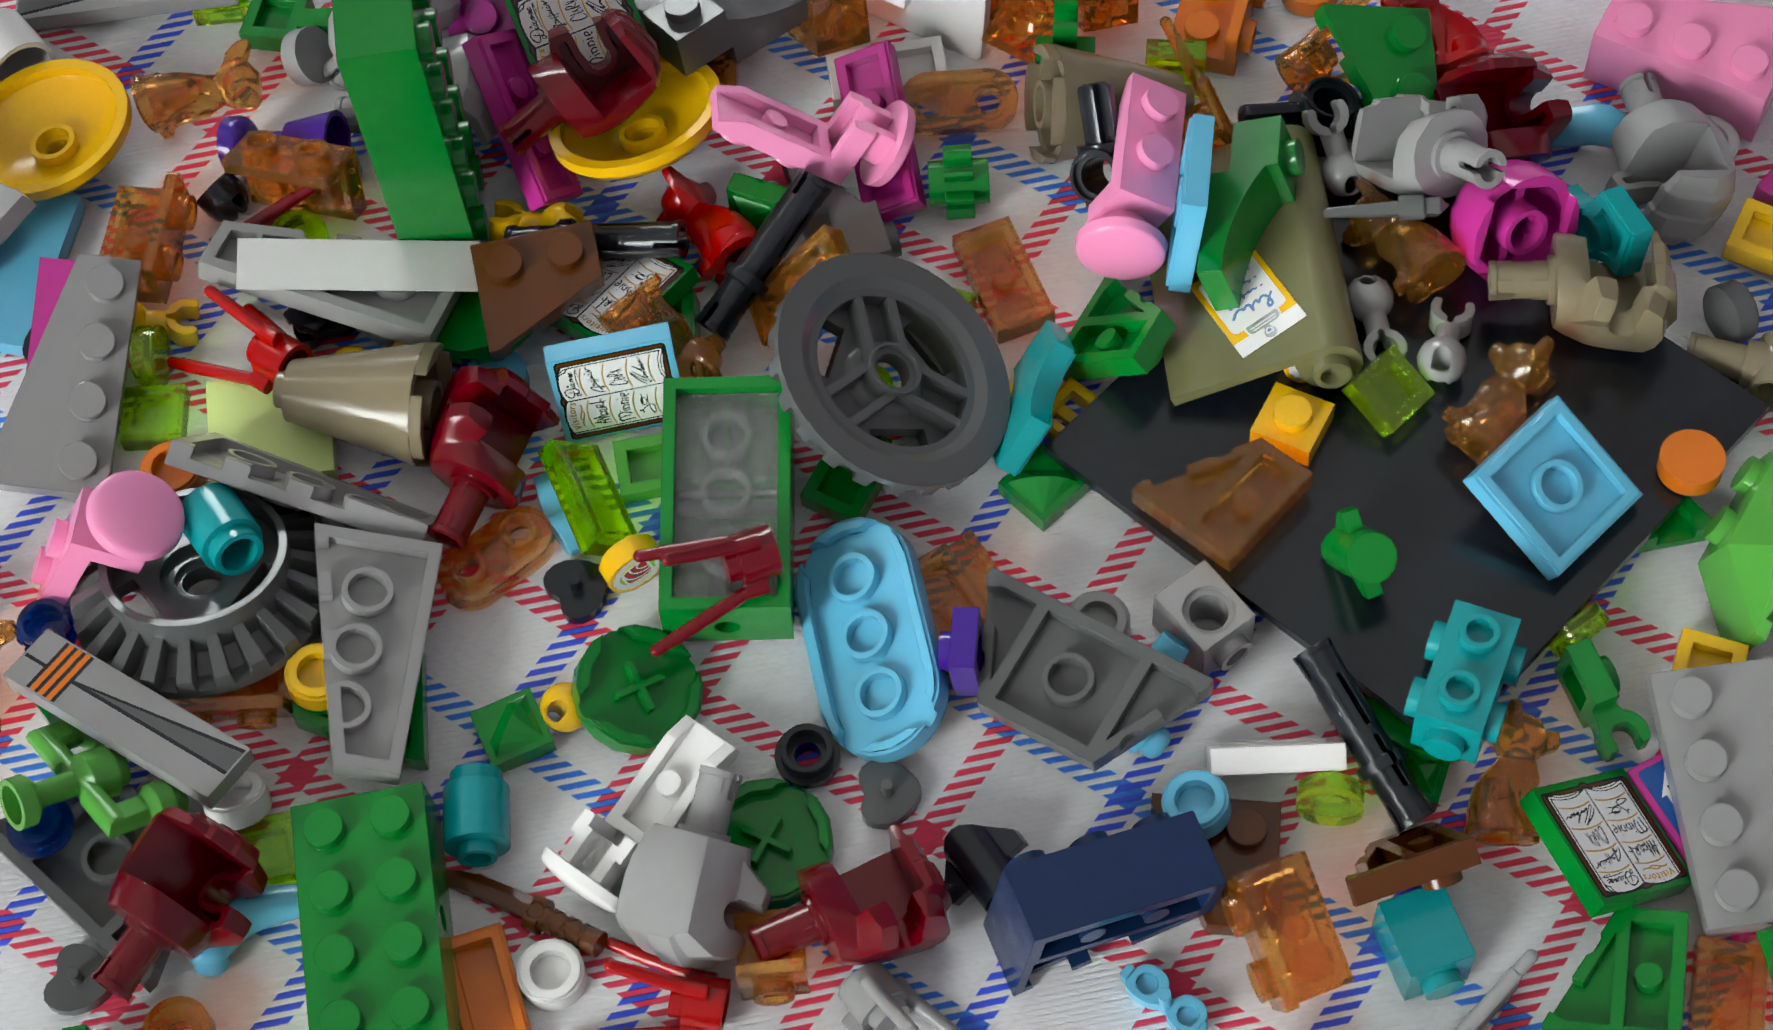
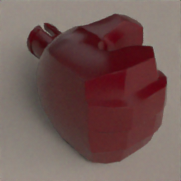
(1506, 88)
(178, 894)
(866, 914)

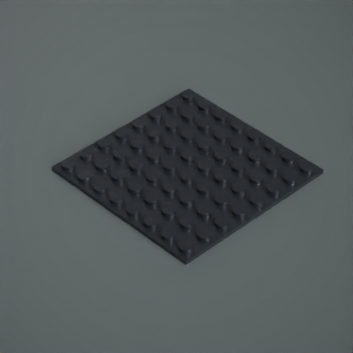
(1413, 478)

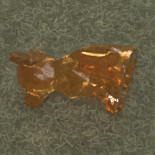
(183, 97)
(1417, 250)
(645, 307)
(1501, 399)
(1493, 805)

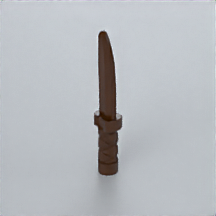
(536, 912)

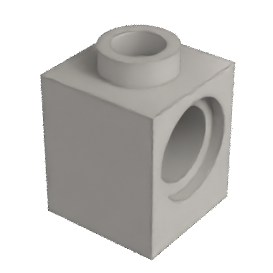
(1205, 595)

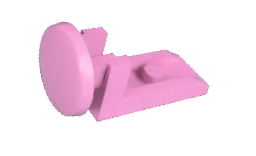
(821, 148)
(1124, 218)
(116, 524)

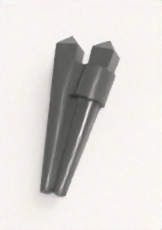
(1407, 208)

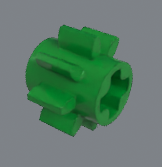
(958, 181)

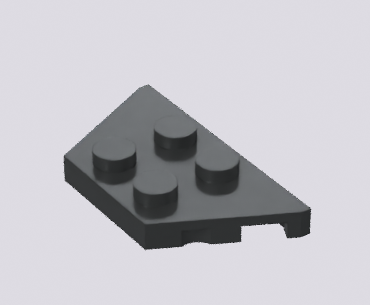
(1075, 677)
(82, 878)

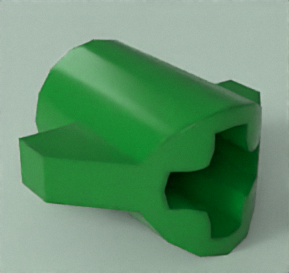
(1359, 552)

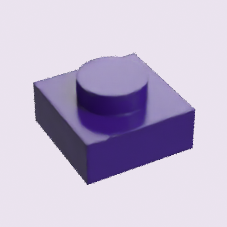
(961, 650)

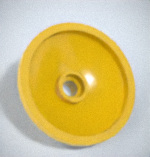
(60, 126)
(652, 138)

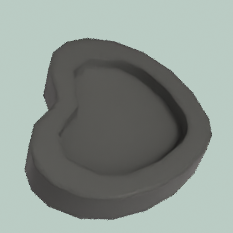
(889, 793)
(72, 989)

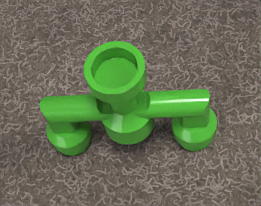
(88, 775)

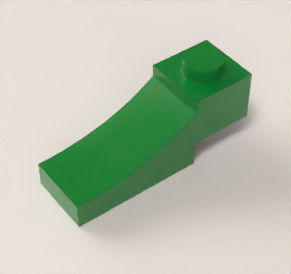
(1244, 202)

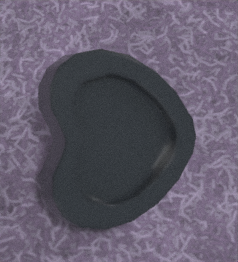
(577, 588)

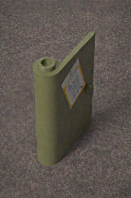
(1290, 303)

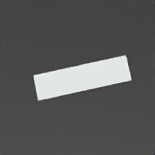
(355, 265)

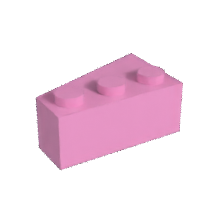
(1696, 49)

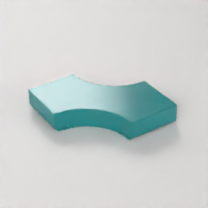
(1613, 229)
(1033, 396)

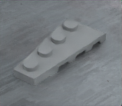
(395, 315)
(72, 396)
(296, 486)
(374, 633)
(1719, 772)

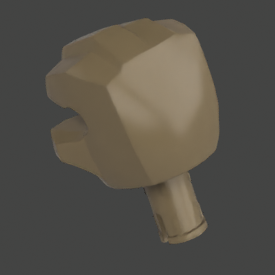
(1589, 298)

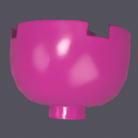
(1513, 216)

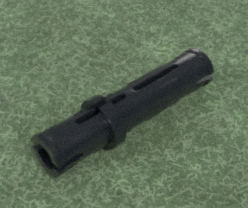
(628, 239)
(755, 266)
(1369, 743)

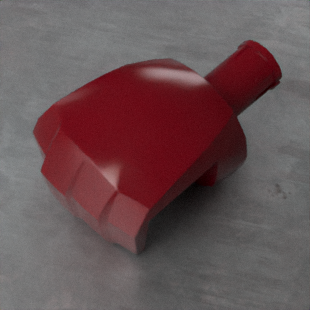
(584, 92)
(477, 446)

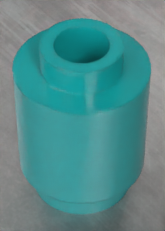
(222, 529)
(476, 815)

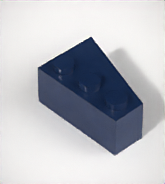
(1099, 893)

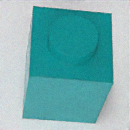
(1424, 943)

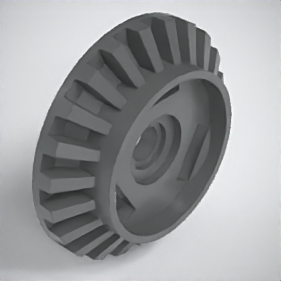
(945, 355)
(210, 639)

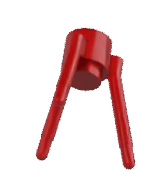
(267, 351)
(695, 997)

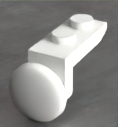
(657, 794)

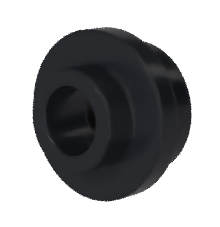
(803, 739)

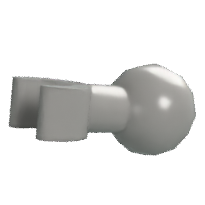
(1339, 160)
(1370, 304)
(1443, 356)

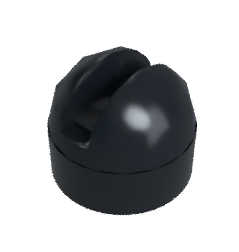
(225, 198)

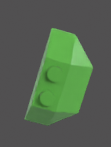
(1740, 556)

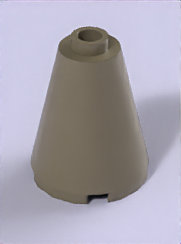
(1053, 100)
(369, 397)

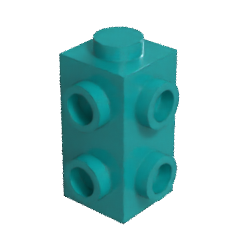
(1460, 697)

